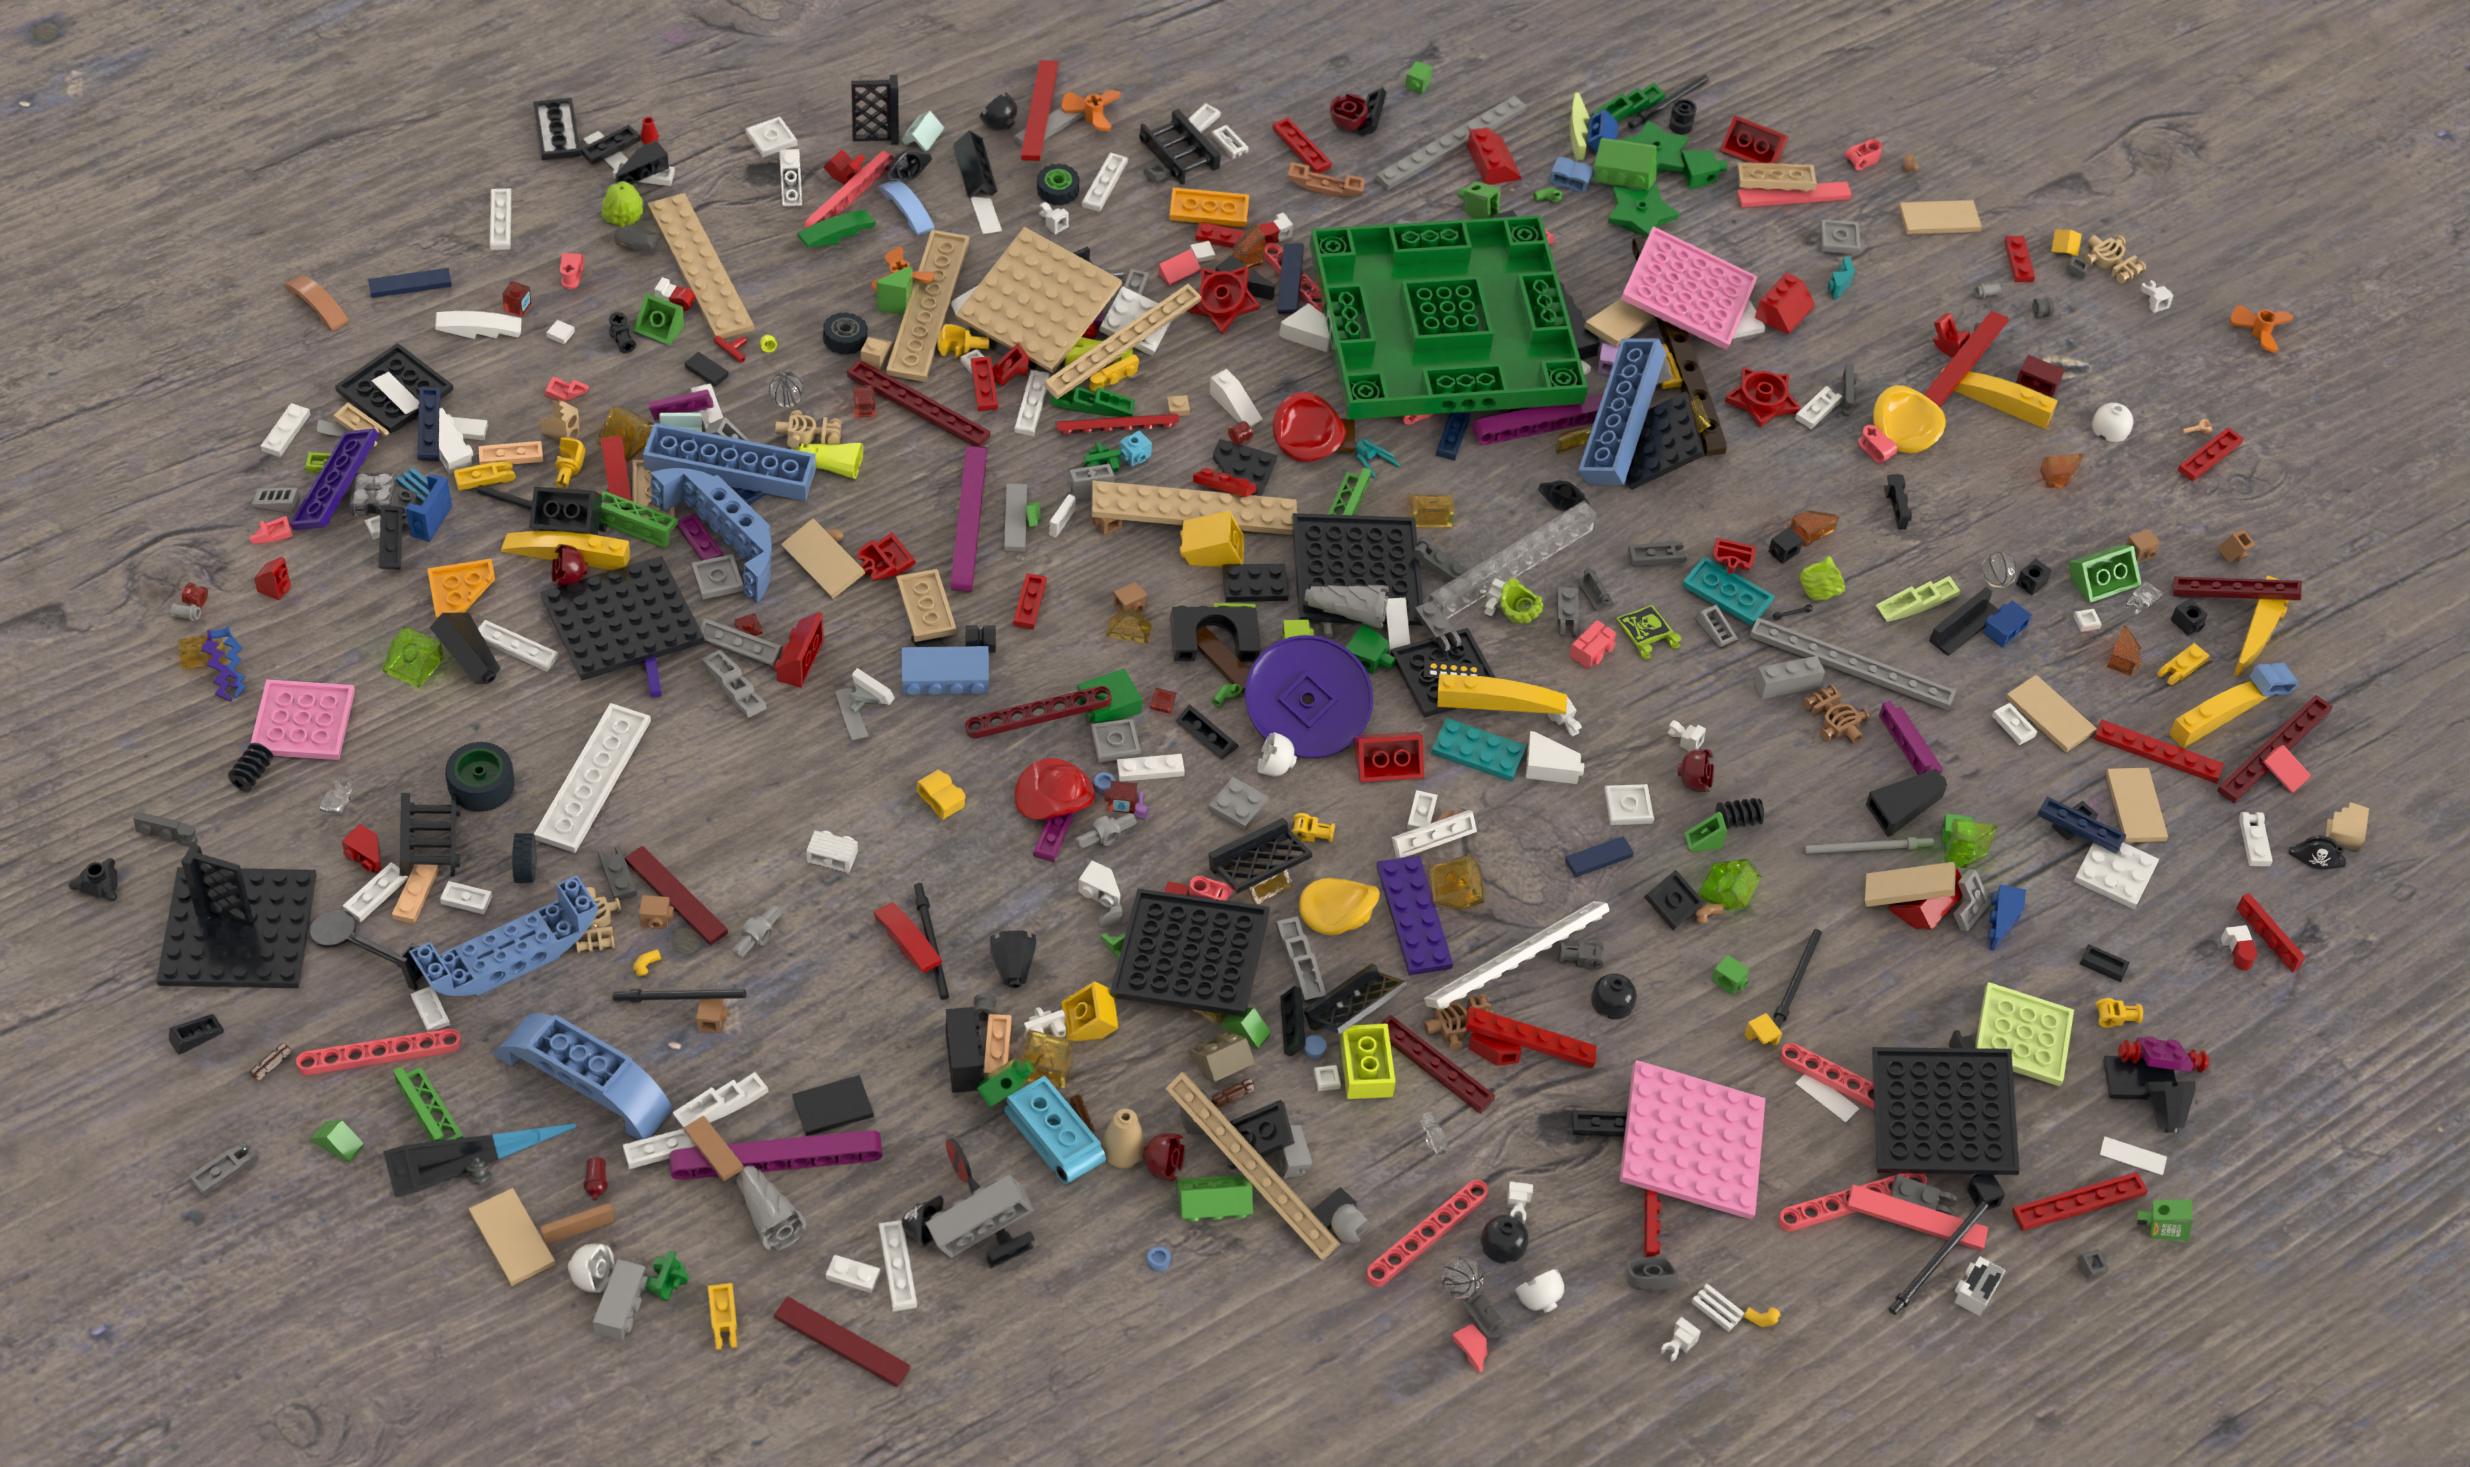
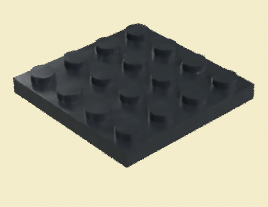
(374, 402)
(1666, 441)
(1424, 688)

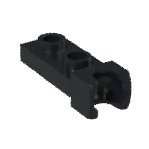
(1899, 500)

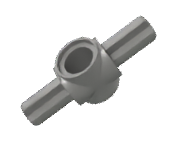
(1106, 830)
(756, 931)

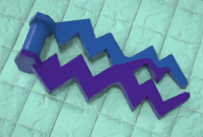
(225, 671)

